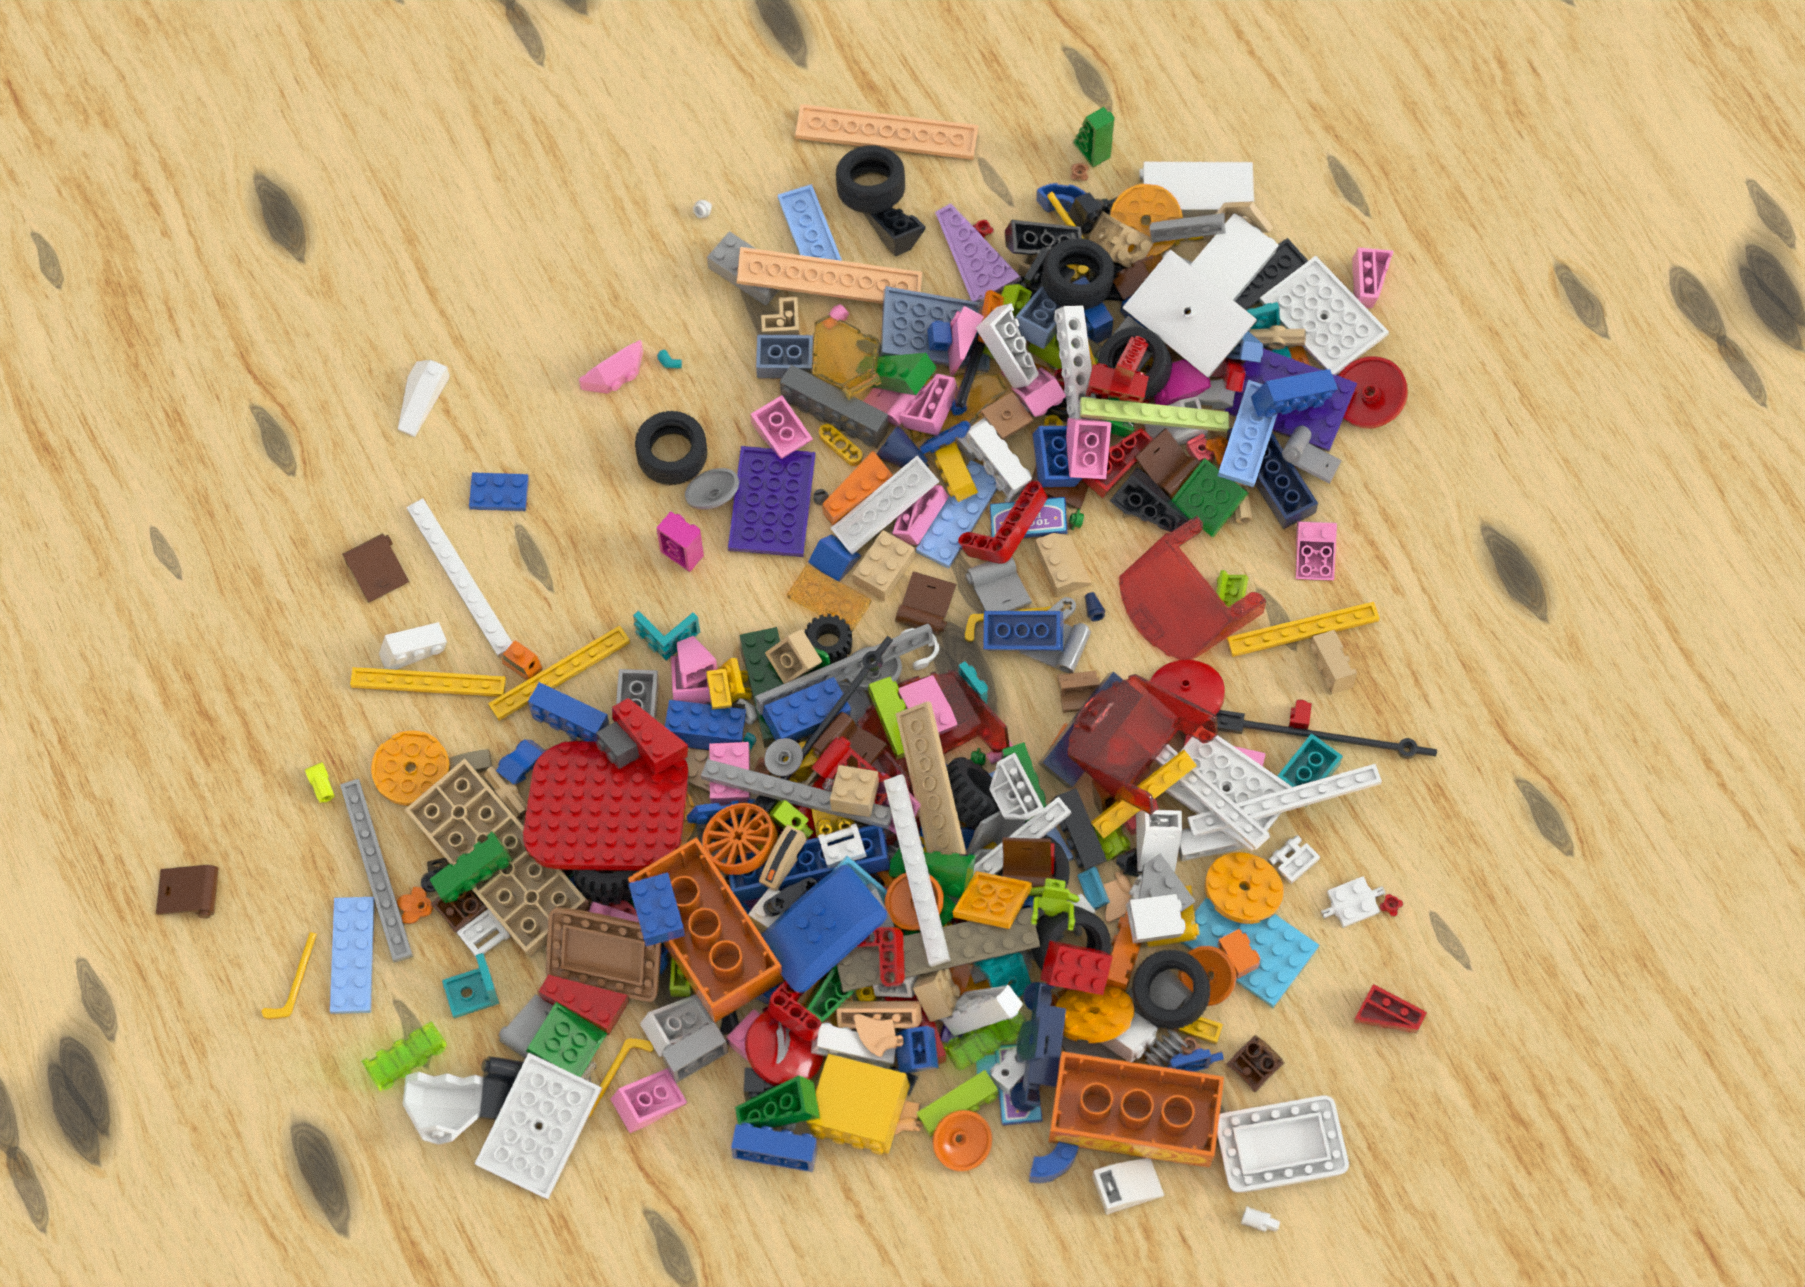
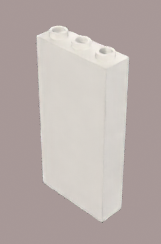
(1201, 185)
(1235, 256)

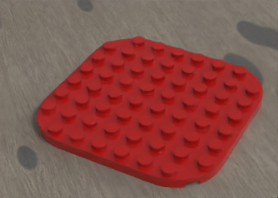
(602, 816)

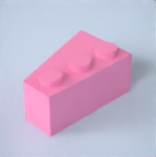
(1369, 274)
(932, 406)
(917, 519)

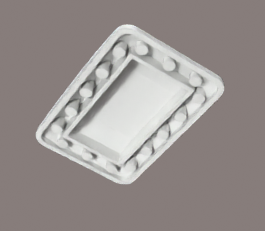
(1282, 1144)

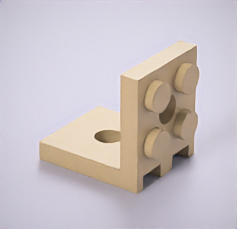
(1248, 211)
(1116, 239)

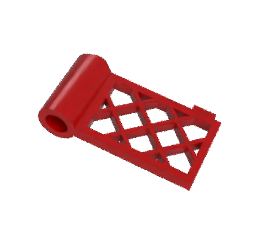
(838, 754)

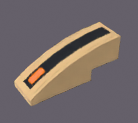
(782, 857)

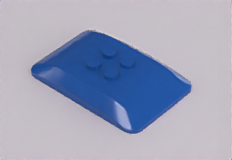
(823, 927)

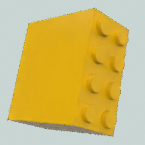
(859, 1104)

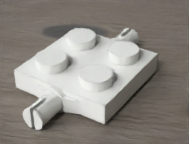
(1353, 902)

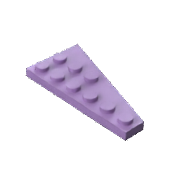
(976, 259)

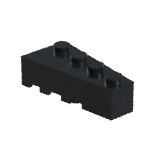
(1080, 832)

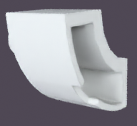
(1217, 396)

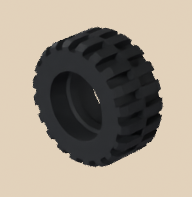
(971, 791)
(604, 887)

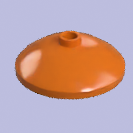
(900, 902)
(1221, 965)
(970, 1149)

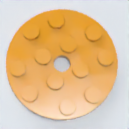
(1147, 201)
(404, 749)
(1238, 905)
(1112, 1019)

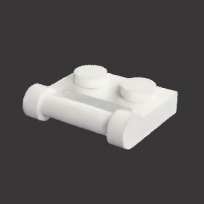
(836, 853)
(481, 928)

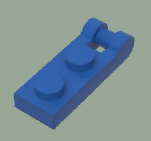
(947, 437)

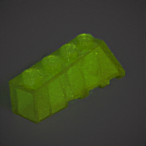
(973, 1044)
(404, 1056)

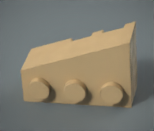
(1332, 662)

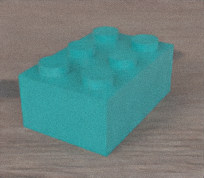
(1311, 763)

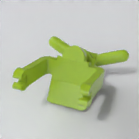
(1054, 901)

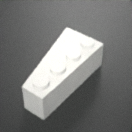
(1007, 346)
(998, 461)

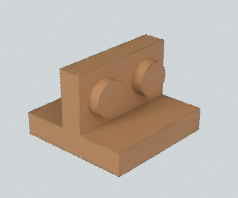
(1076, 689)

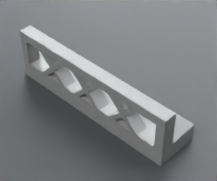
(1187, 227)

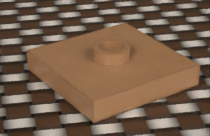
(1007, 416)

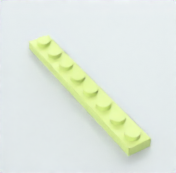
(1154, 414)

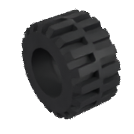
(833, 626)

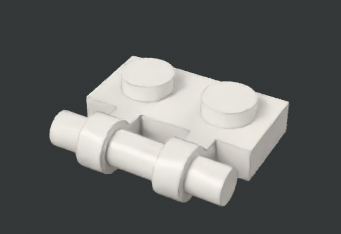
(1298, 863)

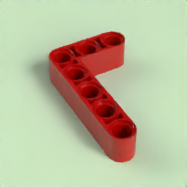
(1232, 373)
(1011, 532)
(885, 948)
(790, 1008)

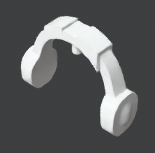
(923, 663)

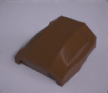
(461, 910)
(1255, 1062)

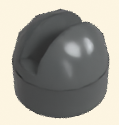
(819, 500)

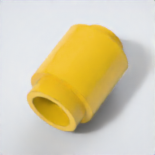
(868, 990)

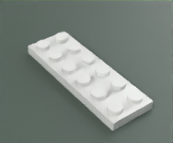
(884, 505)

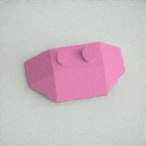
(614, 371)

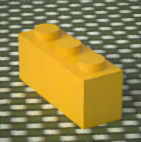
(955, 472)

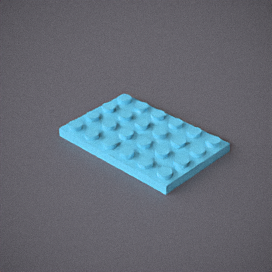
(1279, 945)

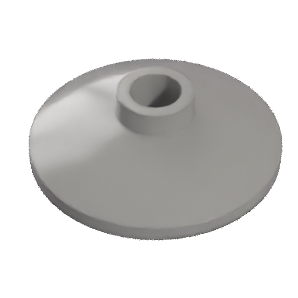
(778, 751)

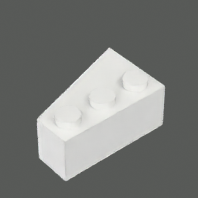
(411, 646)

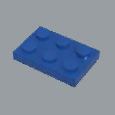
(498, 491)

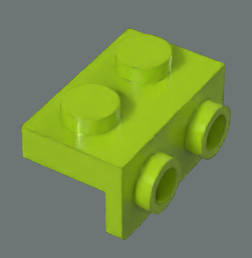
(1231, 587)
(1114, 843)

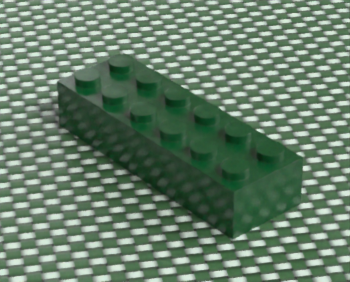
(760, 671)

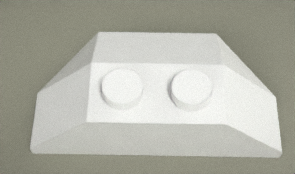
(1014, 790)

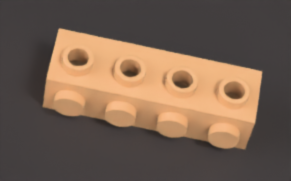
(904, 1013)

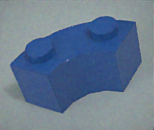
(1064, 194)
(520, 761)
(1054, 1164)

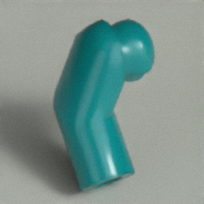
(667, 362)

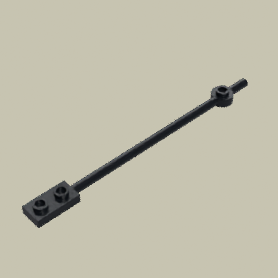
(1234, 723)
(769, 803)

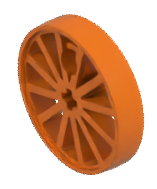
(740, 838)

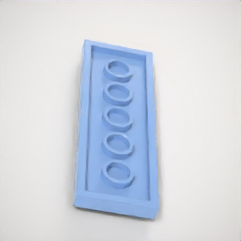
(808, 223)
(1247, 441)
(956, 518)
(352, 955)

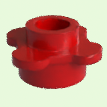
(983, 224)
(1390, 899)

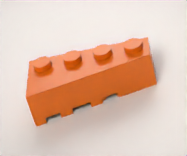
(856, 488)
(1124, 956)

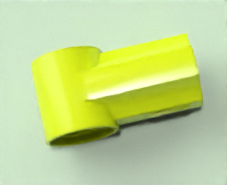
(319, 780)

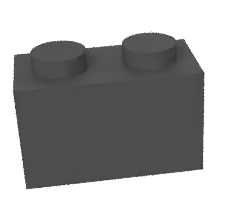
(617, 745)

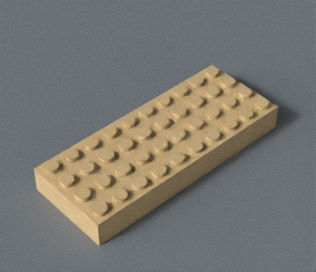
(463, 812)

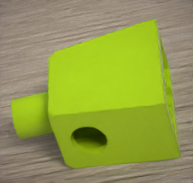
(784, 813)

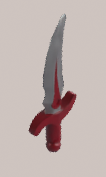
(783, 1039)

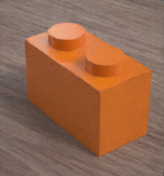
(1238, 949)

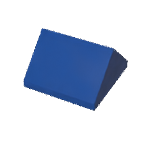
(833, 558)

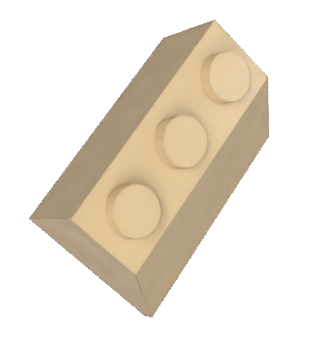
(1061, 563)

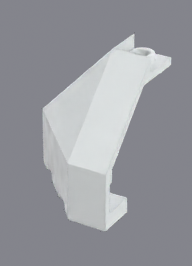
(442, 1104)

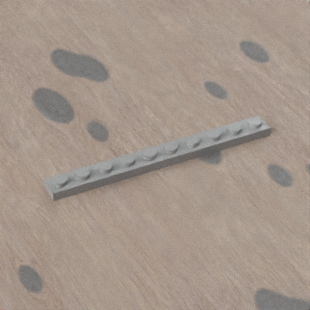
(849, 666)
(786, 790)
(376, 870)

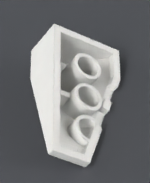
(421, 393)

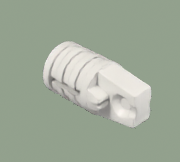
(1259, 1220)

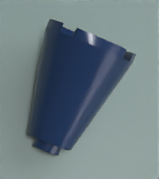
(900, 449)

